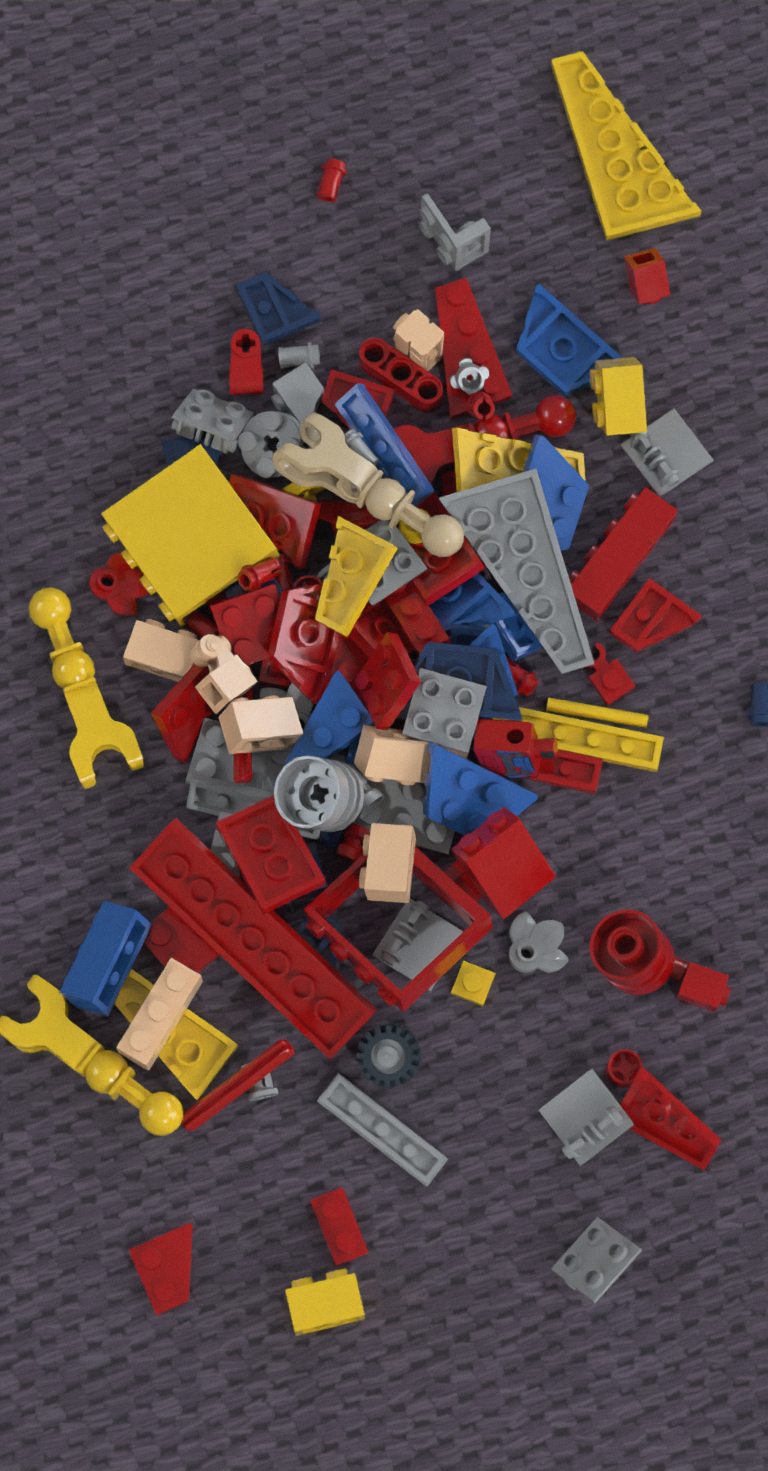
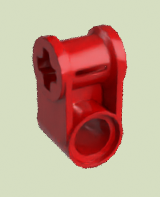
(246, 368)

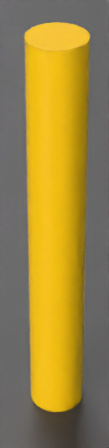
(597, 712)

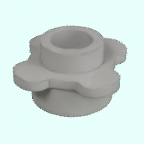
(476, 383)

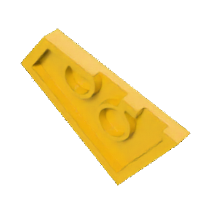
(353, 574)

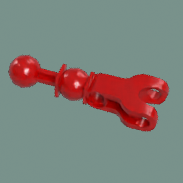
(435, 451)

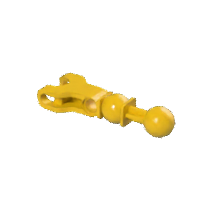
(75, 674)
(103, 1069)

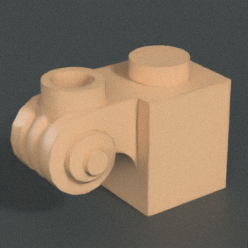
(228, 675)

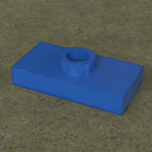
(516, 635)

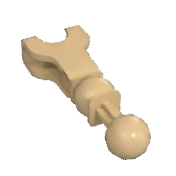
(358, 481)

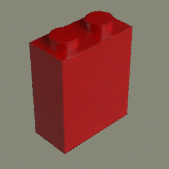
(503, 862)

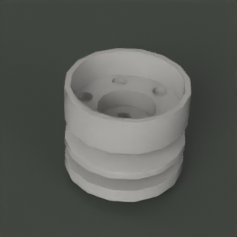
(319, 794)

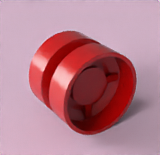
(631, 952)

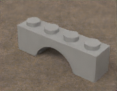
(298, 393)

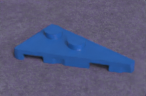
(333, 723)

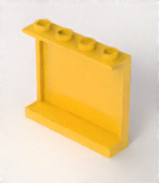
(187, 534)

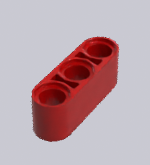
(395, 361)

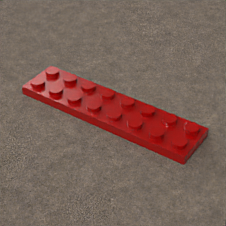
(253, 942)

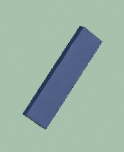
(394, 459)

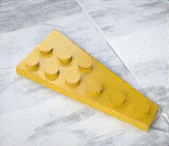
(621, 165)

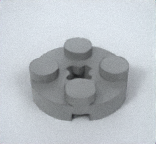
(255, 438)

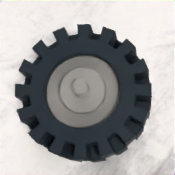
(389, 1055)

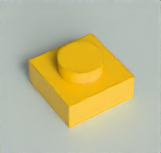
(473, 983)

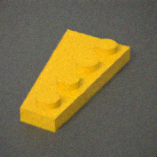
(488, 458)
(194, 1048)

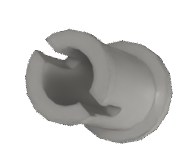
(299, 355)
(355, 442)

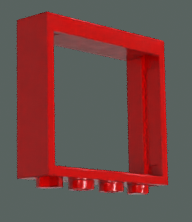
(438, 883)

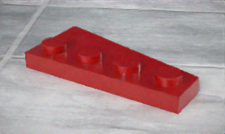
(467, 338)

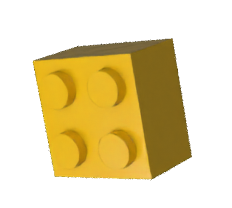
(619, 396)
(324, 1302)

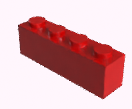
(621, 552)

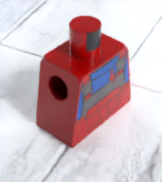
(511, 747)

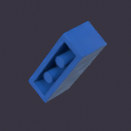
(105, 958)

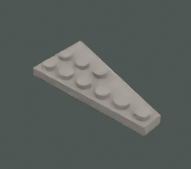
(519, 546)

